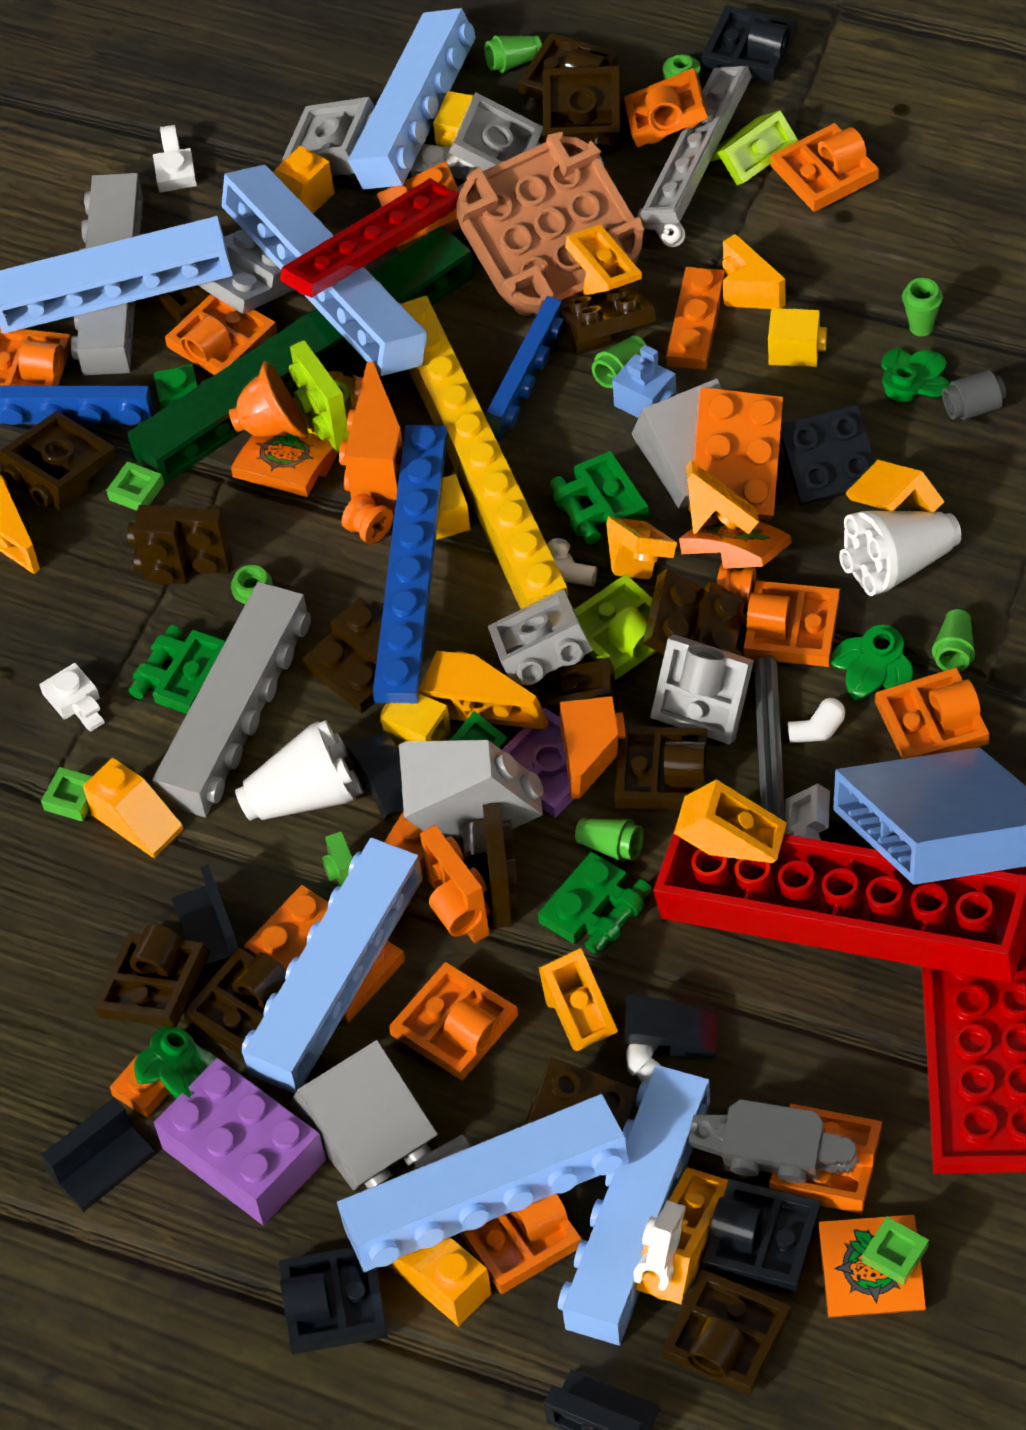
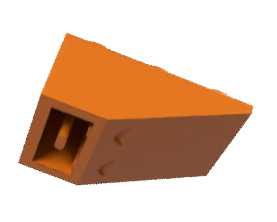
(373, 443)

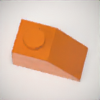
(589, 740)

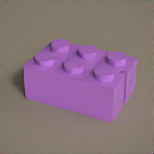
(240, 1141)

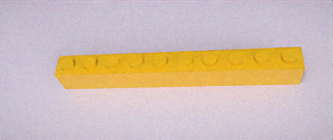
(482, 465)

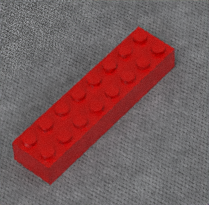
(850, 904)

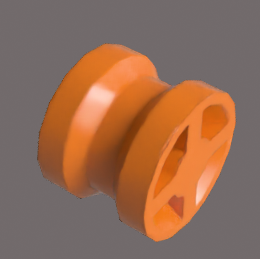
(367, 519)
(738, 581)

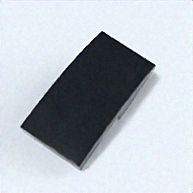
(378, 766)
(673, 1024)

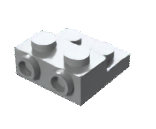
(332, 131)
(492, 134)
(253, 279)
(539, 639)

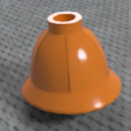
(267, 407)

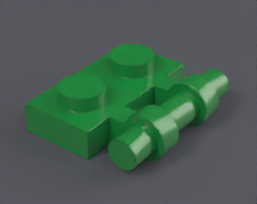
(608, 490)
(186, 673)
(585, 896)

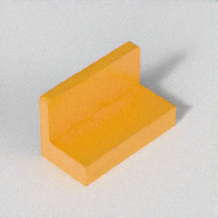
(889, 485)

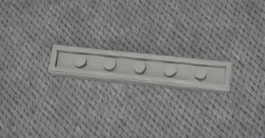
(696, 147)

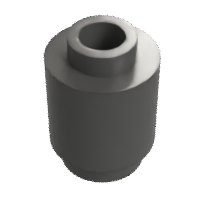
(974, 395)

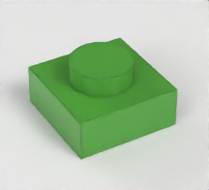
(135, 486)
(66, 795)
(338, 858)
(895, 1251)

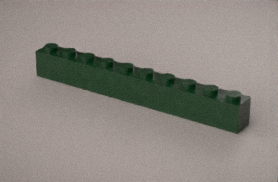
(201, 419)

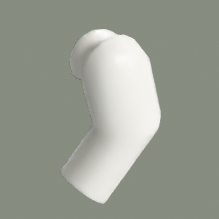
(670, 234)
(571, 571)
(821, 725)
(640, 1061)

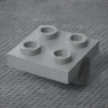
(701, 688)

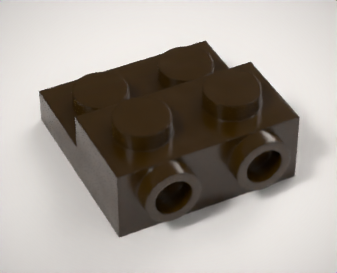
(583, 105)
(55, 461)
(178, 541)
(693, 612)
(349, 654)

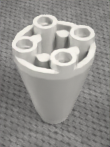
(894, 545)
(301, 777)

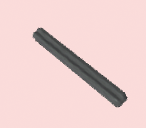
(769, 736)

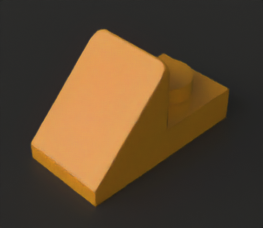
(602, 259)
(750, 278)
(710, 494)
(636, 547)
(577, 999)

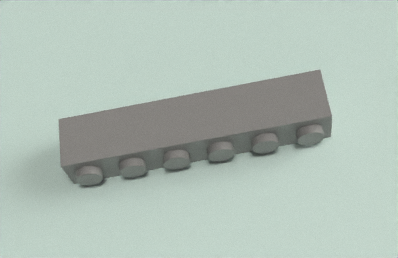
(113, 215)
(231, 700)

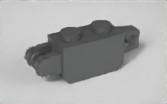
(773, 1141)

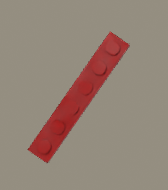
(369, 238)

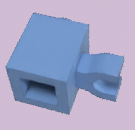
(642, 383)

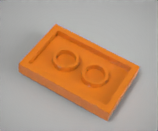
(740, 443)
(286, 937)

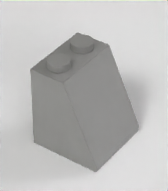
(667, 439)
(454, 779)
(364, 1117)

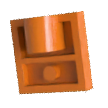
(666, 108)
(825, 166)
(219, 334)
(33, 357)
(791, 623)
(933, 715)
(458, 891)
(453, 1021)
(523, 1242)

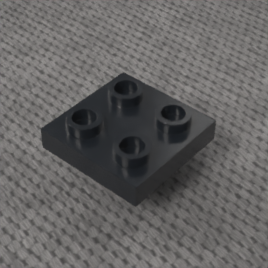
(751, 41)
(826, 453)
(761, 1235)
(330, 1301)

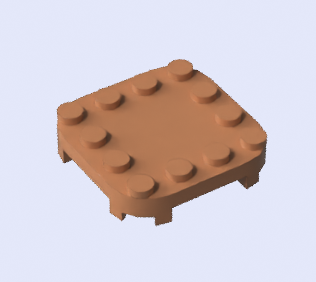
(526, 209)

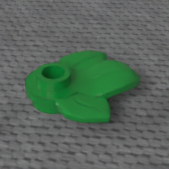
(913, 374)
(872, 667)
(174, 1066)

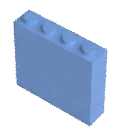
(937, 813)

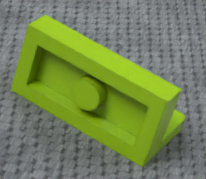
(751, 147)

